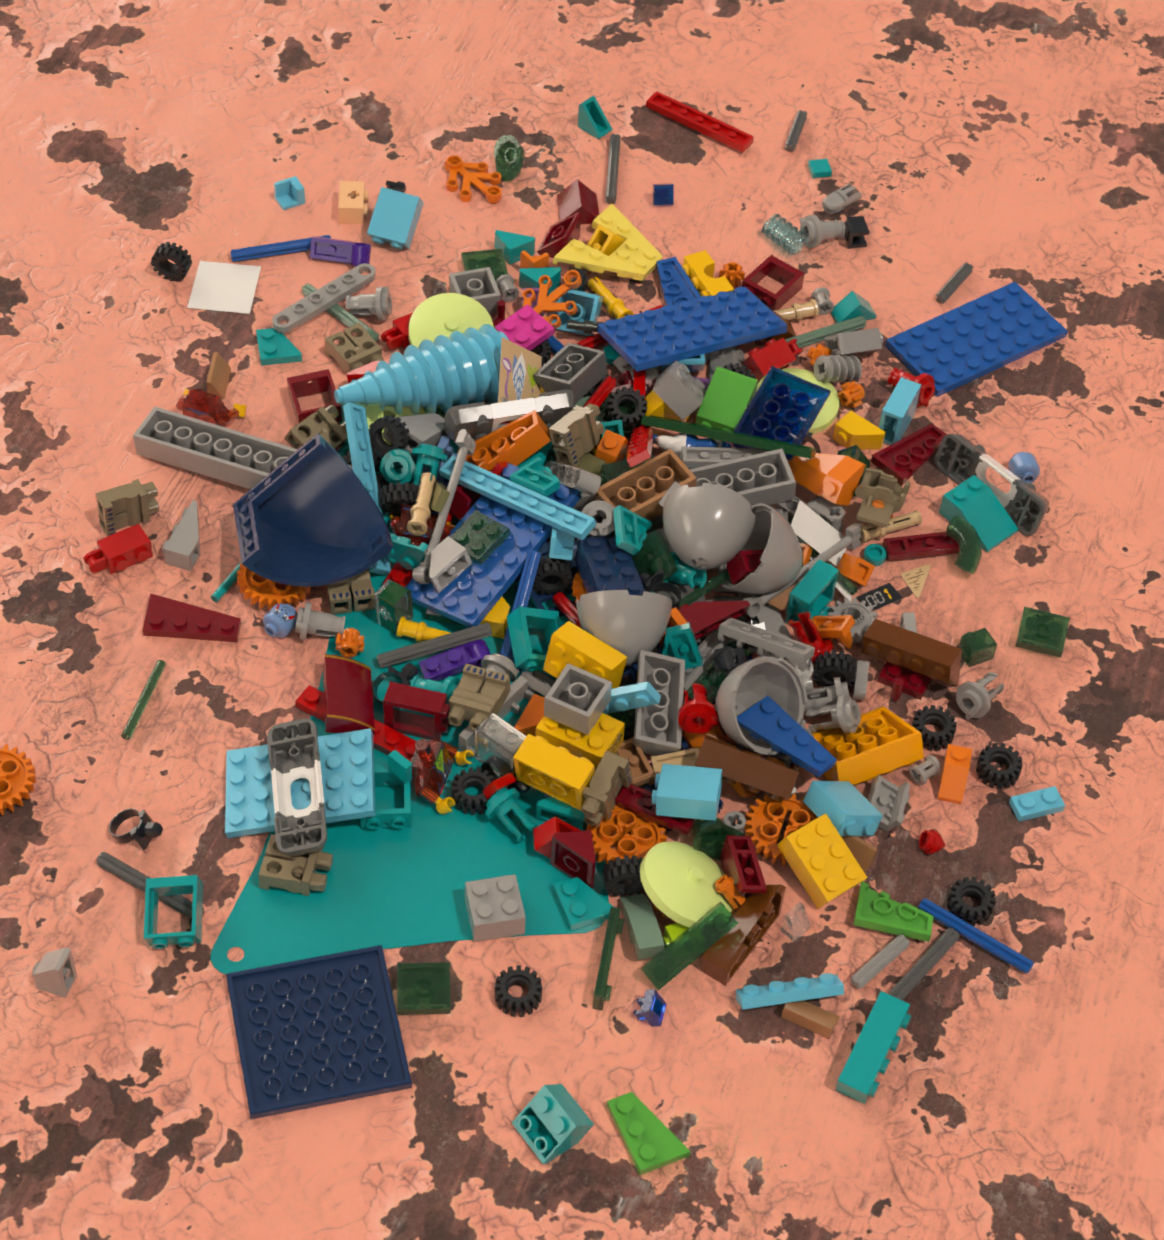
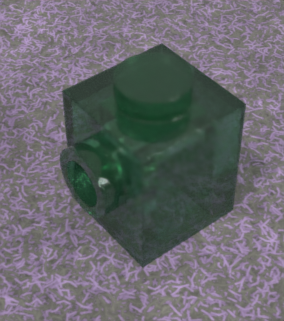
(977, 647)

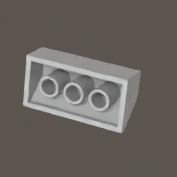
(657, 724)

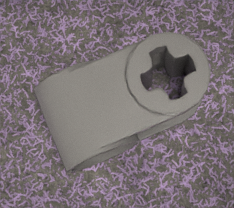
(828, 511)

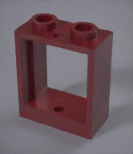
(779, 271)
(321, 382)
(418, 700)

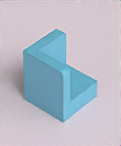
(289, 193)
(561, 545)

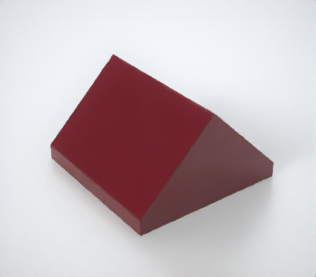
(579, 199)
(560, 235)
(574, 855)

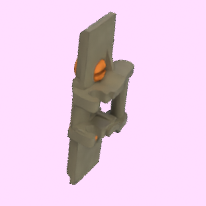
(880, 497)

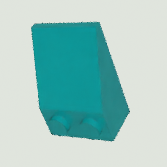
(980, 508)

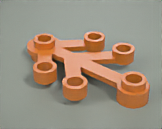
(455, 165)
(546, 303)

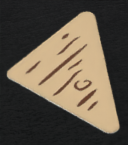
(916, 579)

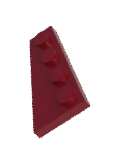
(909, 453)
(185, 621)

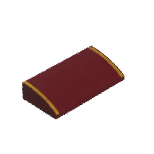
(347, 695)

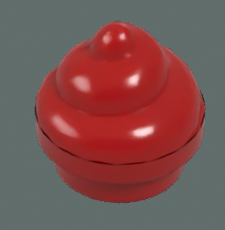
(930, 842)

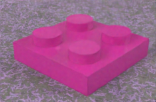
(526, 328)

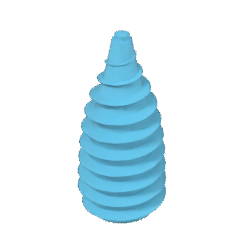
(435, 374)

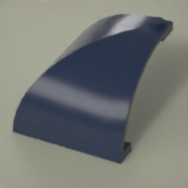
(310, 521)

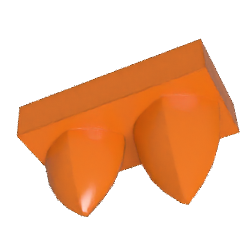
(835, 627)

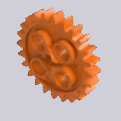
(267, 591)
(16, 778)
(762, 822)
(625, 835)

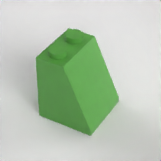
(726, 399)

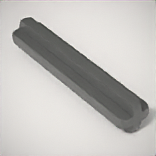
(796, 130)
(954, 282)

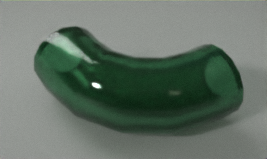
(969, 544)

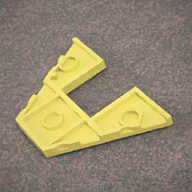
(632, 259)

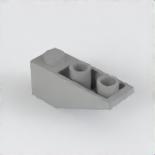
(184, 544)

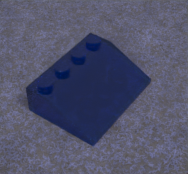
(782, 409)

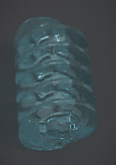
(784, 234)

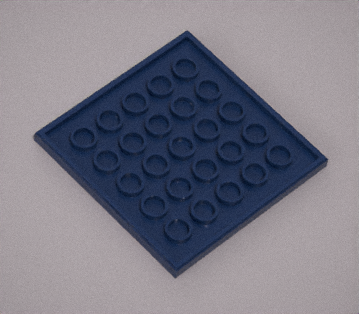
(317, 1031)

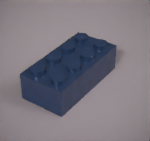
(606, 566)

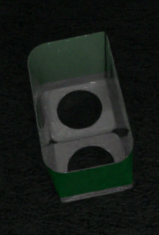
(391, 604)

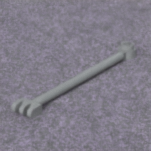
(467, 447)
(851, 542)

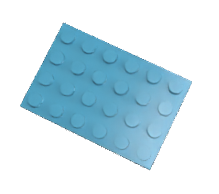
(346, 782)

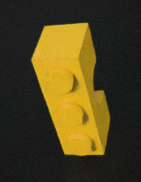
(700, 271)

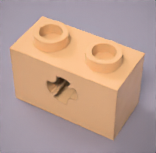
(352, 202)

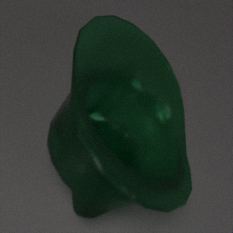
(508, 157)
(711, 836)

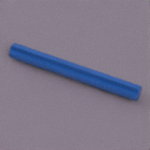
(272, 249)
(523, 593)
(977, 936)

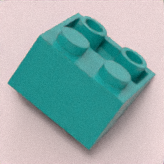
(552, 1122)

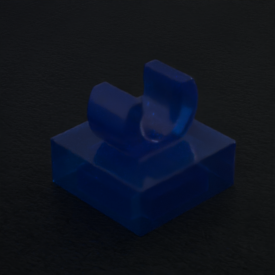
(663, 194)
(652, 1008)

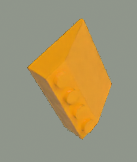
(875, 748)

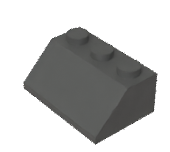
(573, 369)

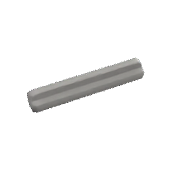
(879, 961)

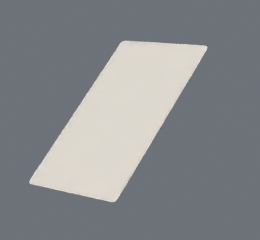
(816, 531)

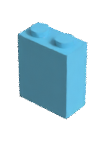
(395, 218)
(899, 410)
(687, 792)
(844, 806)

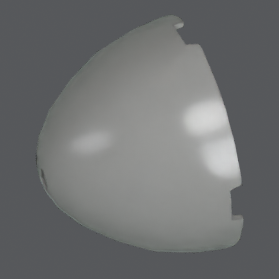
(707, 524)
(780, 559)
(625, 620)
(749, 685)

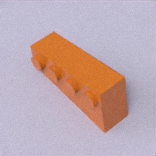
(511, 442)

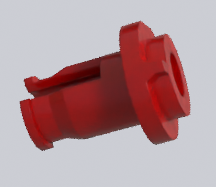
(927, 384)
(813, 638)
(697, 714)

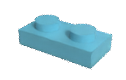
(1037, 803)

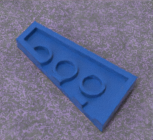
(675, 282)
(780, 730)

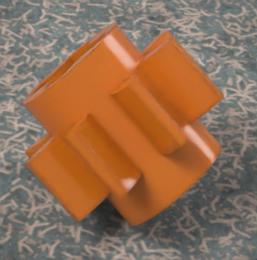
(733, 273)
(820, 350)
(851, 394)
(349, 642)

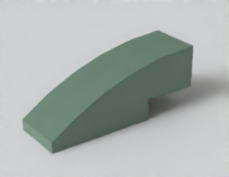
(642, 926)

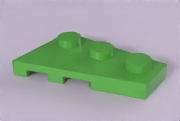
(883, 914)
(644, 1135)

